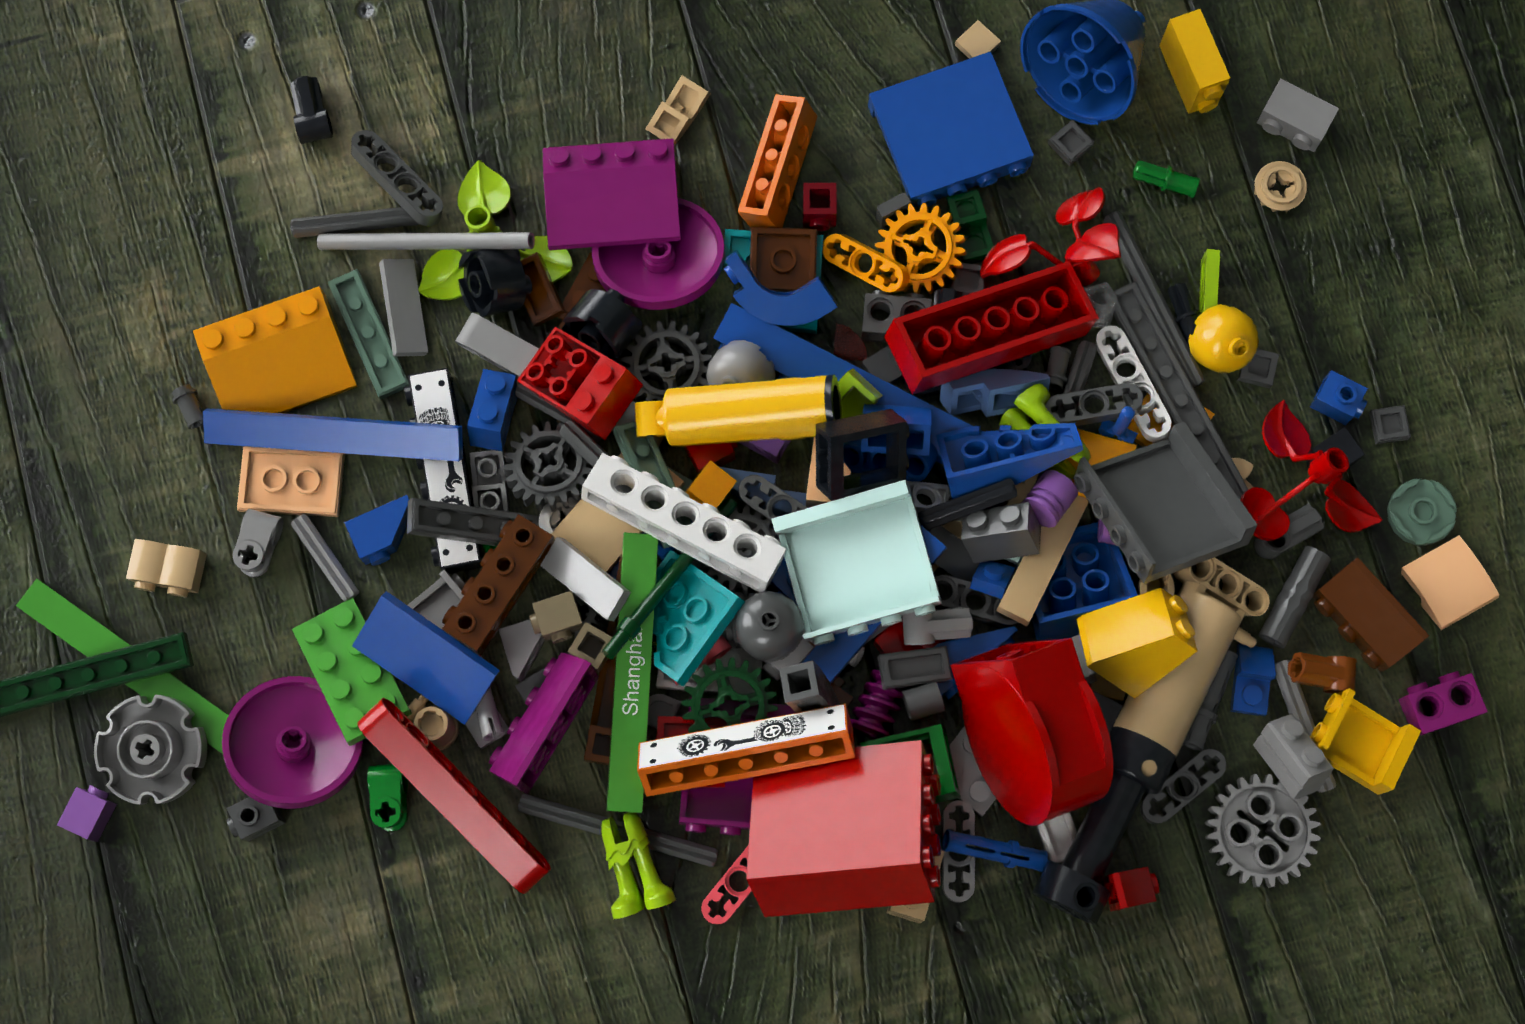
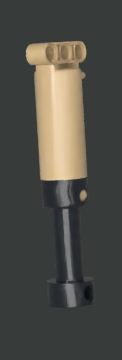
(1152, 733)

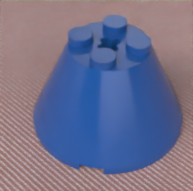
(1085, 58)

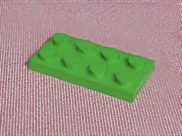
(344, 674)

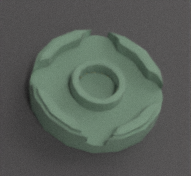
(1421, 512)

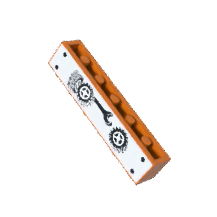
(746, 750)

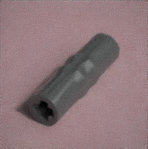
(1294, 597)

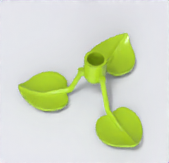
(480, 197)

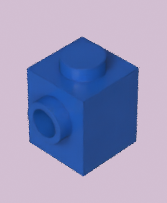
(1339, 398)

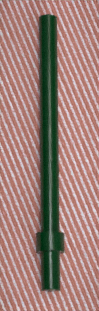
(630, 626)

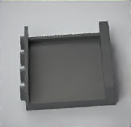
(1166, 505)

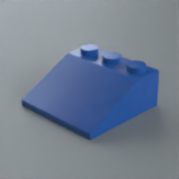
(1084, 581)

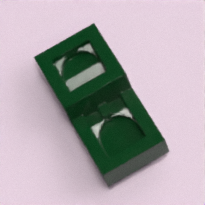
(970, 214)

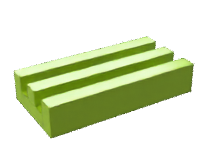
(1209, 279)

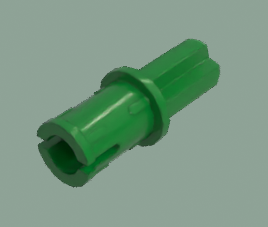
(1166, 178)

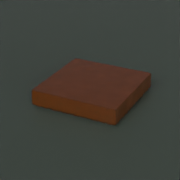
(783, 257)

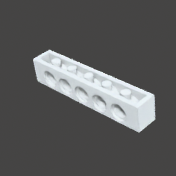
(690, 539)

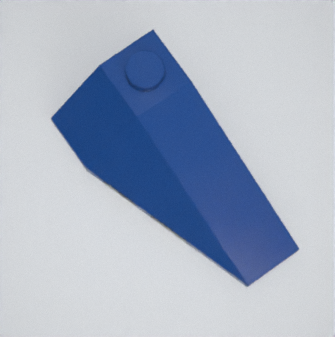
(987, 457)

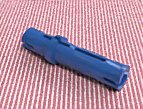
(1031, 859)

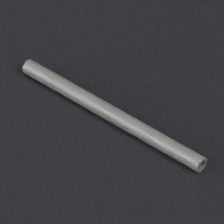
(426, 241)

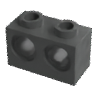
(894, 306)

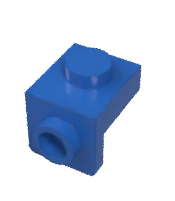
(992, 578)

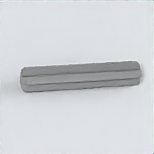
(324, 557)

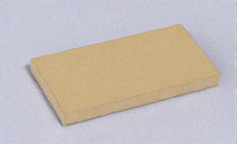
(598, 532)

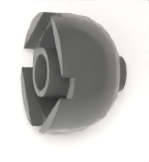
(770, 642)

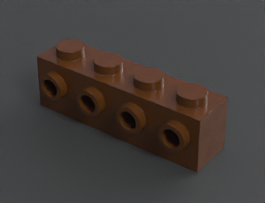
(498, 584)

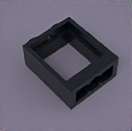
(830, 453)

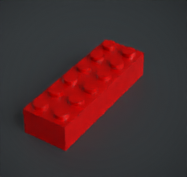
(990, 327)

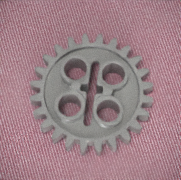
(1245, 856)

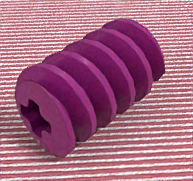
(875, 708)

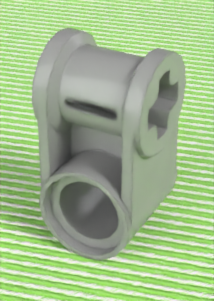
(257, 536)

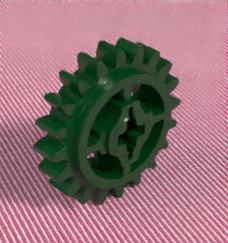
(721, 675)

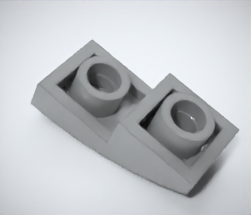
(489, 480)

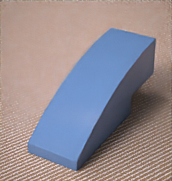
(988, 390)

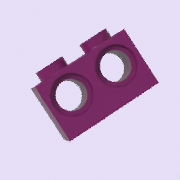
(1444, 709)

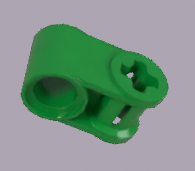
(387, 789)

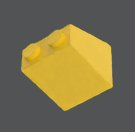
(1137, 639)

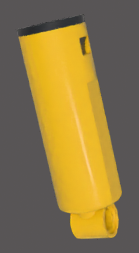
(741, 411)

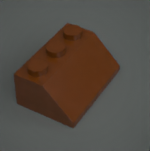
(1369, 616)

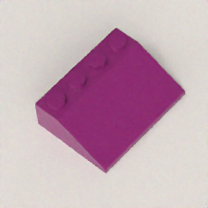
(611, 194)
(544, 721)

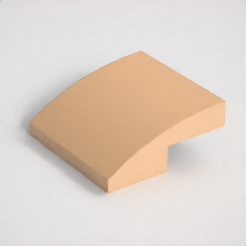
(1450, 582)

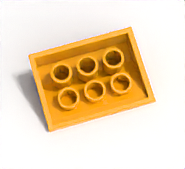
(277, 355)

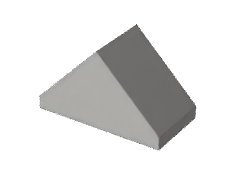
(521, 647)

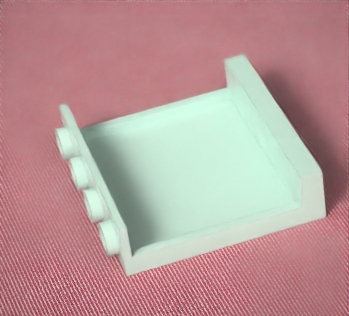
(858, 562)

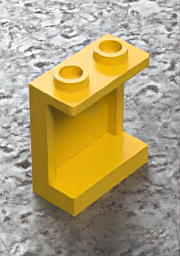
(1363, 742)

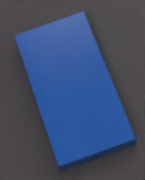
(425, 657)

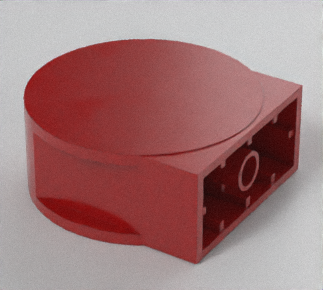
(1035, 728)

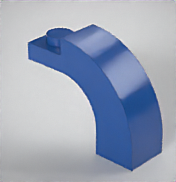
(775, 307)

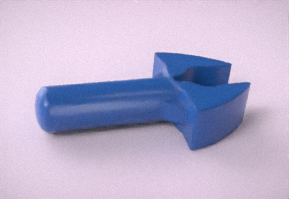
(1120, 427)

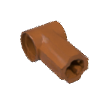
(1329, 672)

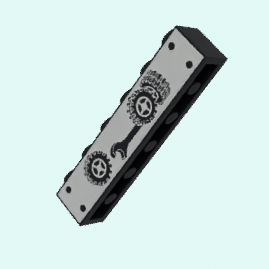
(445, 481)

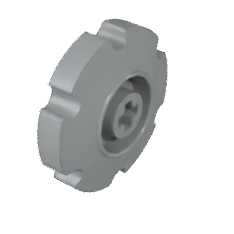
(175, 743)

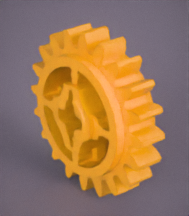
(931, 222)

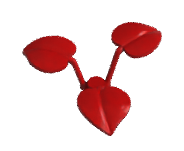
(1095, 245)
(1288, 437)

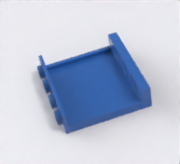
(951, 130)

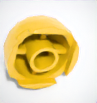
(1224, 339)

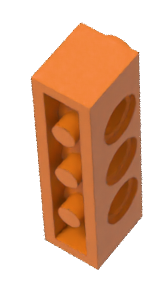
(778, 162)

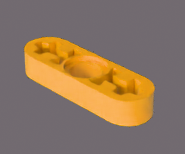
(851, 263)

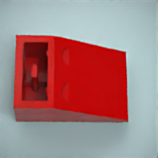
(580, 382)

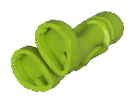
(1033, 404)
(618, 856)

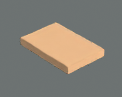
(291, 481)

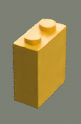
(1194, 62)

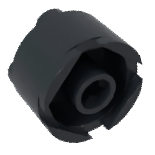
(493, 281)
(603, 322)

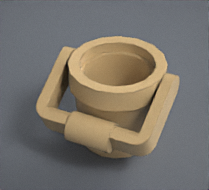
(434, 723)

